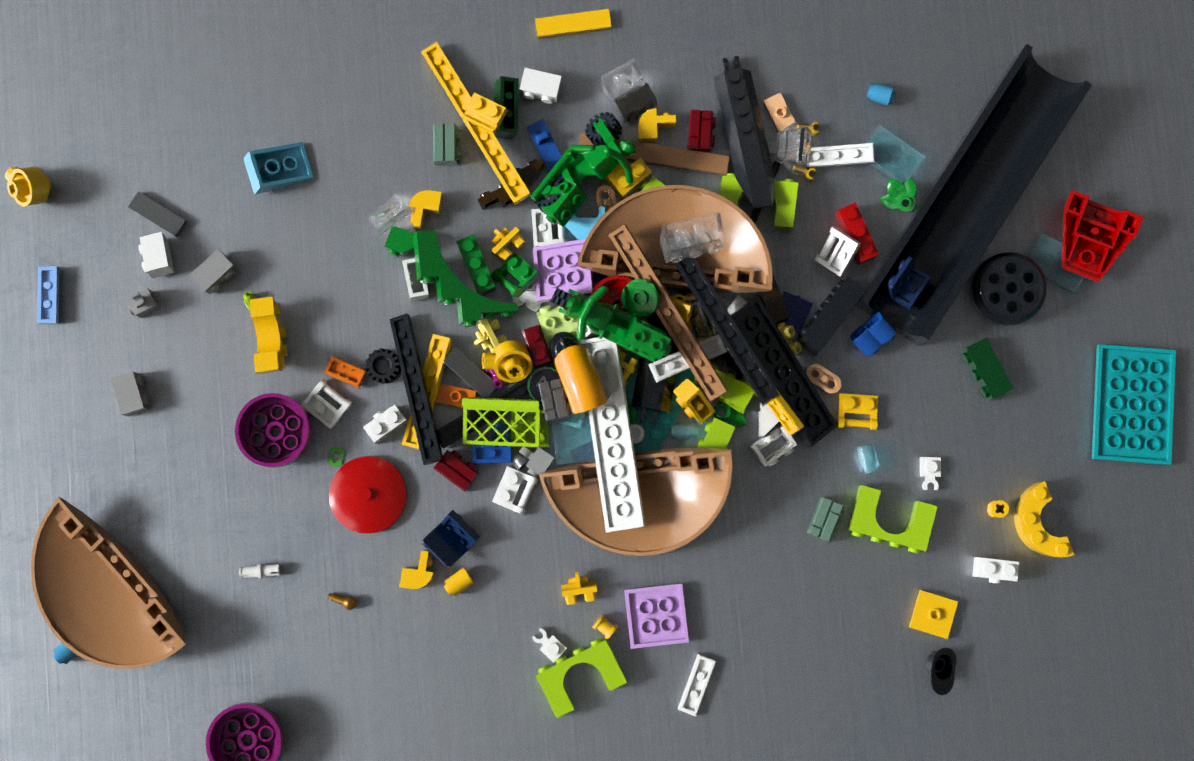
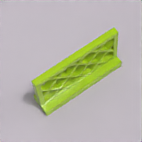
(497, 405)

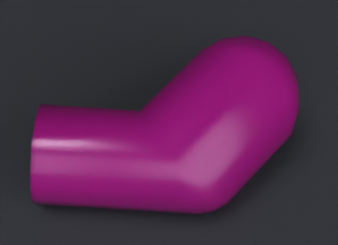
(498, 383)

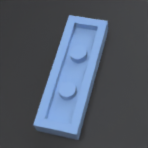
(48, 295)

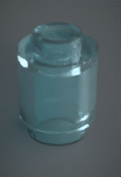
(684, 431)
(867, 458)

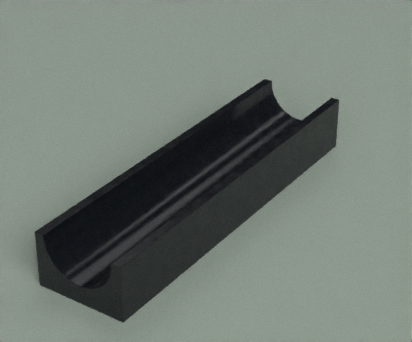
(975, 193)

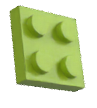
(530, 417)

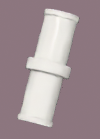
(259, 571)

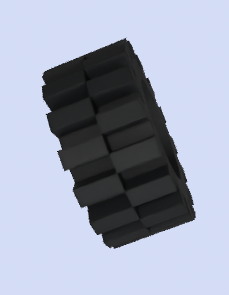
(382, 377)

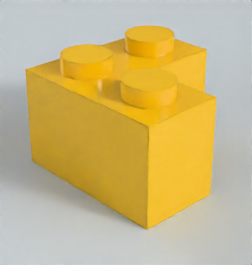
(617, 179)

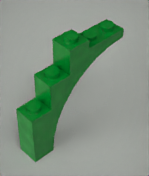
(470, 305)

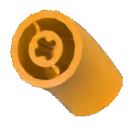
(580, 379)

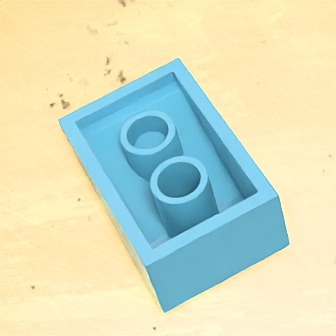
(277, 167)

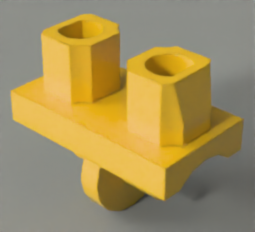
(513, 237)
(579, 586)

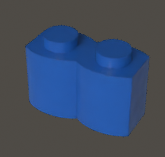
(873, 334)

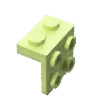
(554, 322)

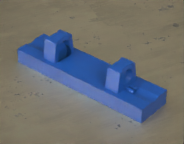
(548, 151)

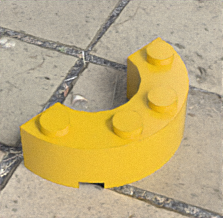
(270, 335)
(1029, 524)

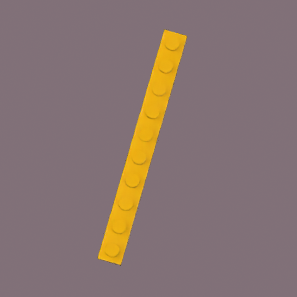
(486, 140)

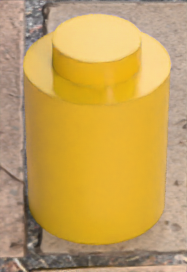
(458, 582)

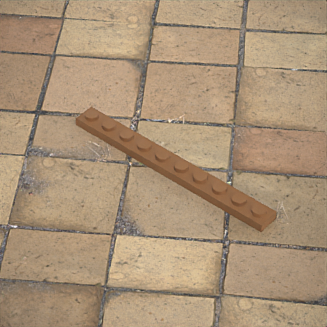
(670, 315)

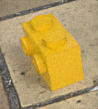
(694, 401)

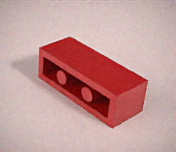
(854, 226)

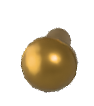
(348, 602)

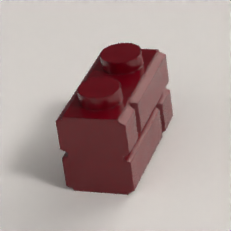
(700, 130)
(537, 346)
(456, 470)

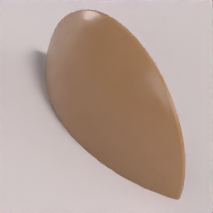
(738, 267)
(678, 491)
(99, 594)

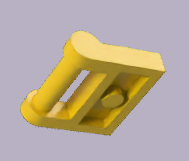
(857, 405)

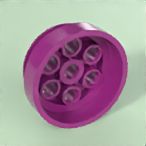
(248, 429)
(221, 732)

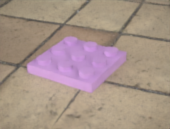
(559, 270)
(656, 616)

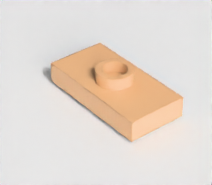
(779, 111)

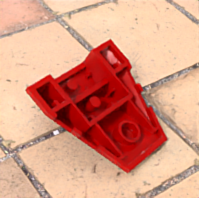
(1094, 235)

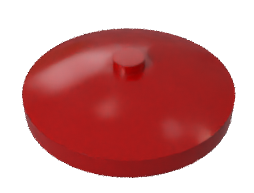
(368, 494)

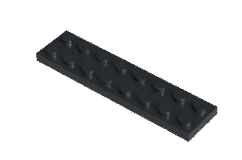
(784, 370)

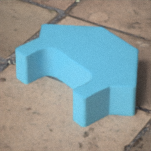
(581, 226)

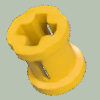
(1004, 508)
(605, 626)

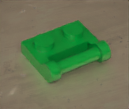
(520, 271)

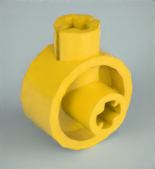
(28, 185)
(509, 361)

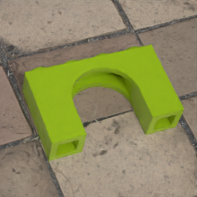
(784, 195)
(914, 536)
(552, 678)

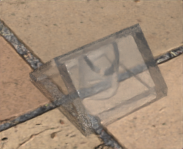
(622, 80)

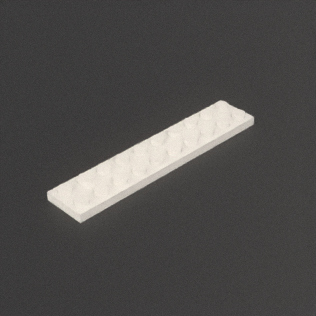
(614, 442)

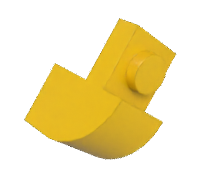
(650, 122)
(424, 202)
(419, 577)

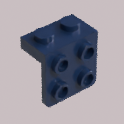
(907, 284)
(450, 539)

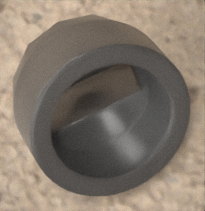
(520, 461)

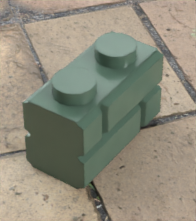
(445, 144)
(825, 519)

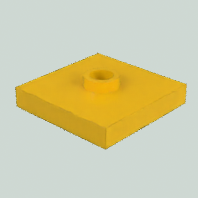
(933, 614)

